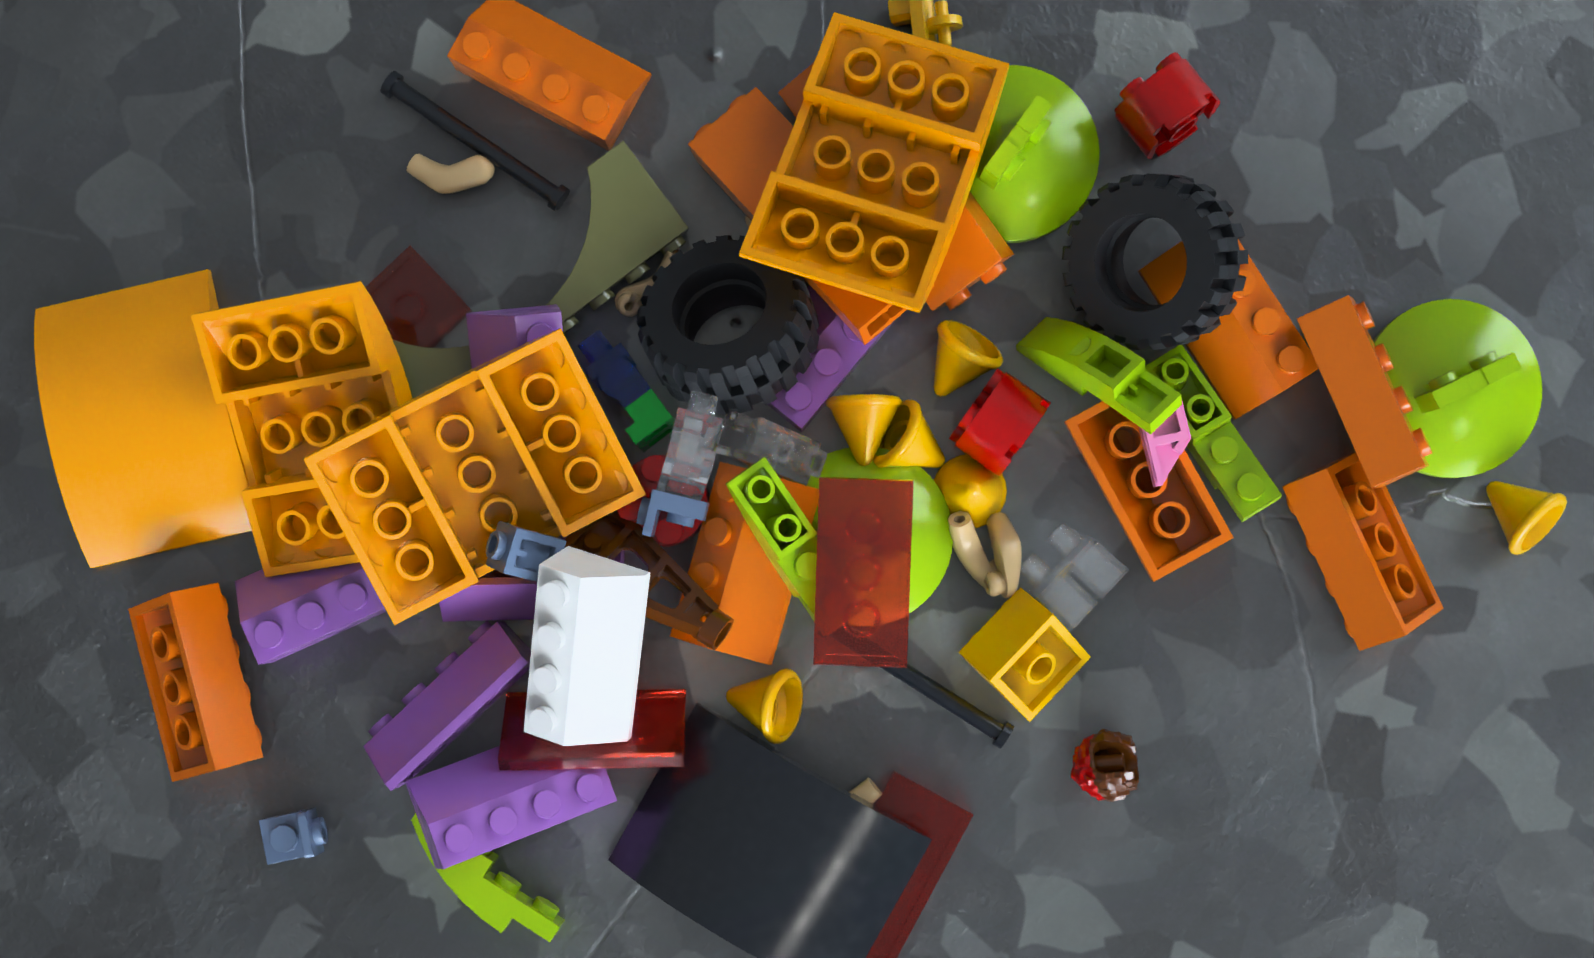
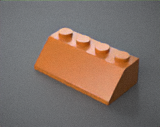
(549, 69)
(1253, 349)
(1363, 391)
(1164, 522)
(1362, 552)
(739, 574)
(196, 681)

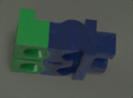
(617, 376)

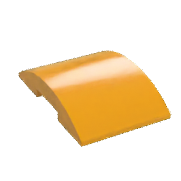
(877, 162)
(292, 382)
(135, 421)
(487, 447)

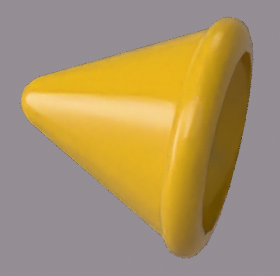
(962, 356)
(863, 421)
(910, 440)
(971, 488)
(1524, 513)
(770, 703)

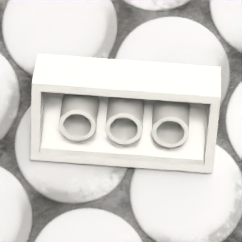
(585, 649)

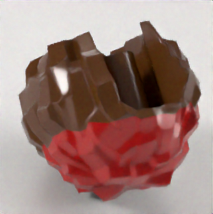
(1106, 765)

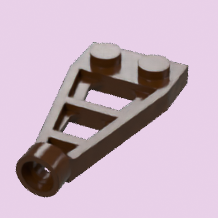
(613, 534)

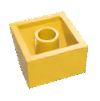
(1025, 653)

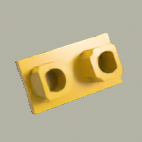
(923, 19)

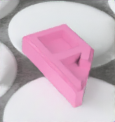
(1165, 445)

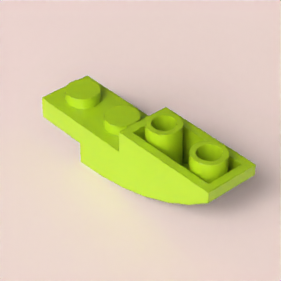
(1102, 367)
(1214, 439)
(779, 528)
(498, 896)

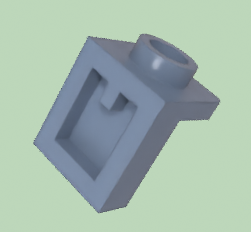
(679, 508)
(520, 550)
(293, 835)

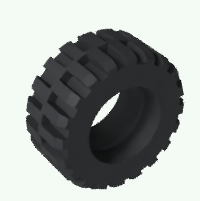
(1098, 265)
(736, 371)

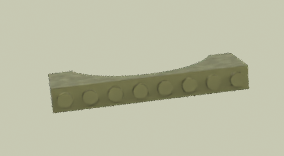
(625, 230)

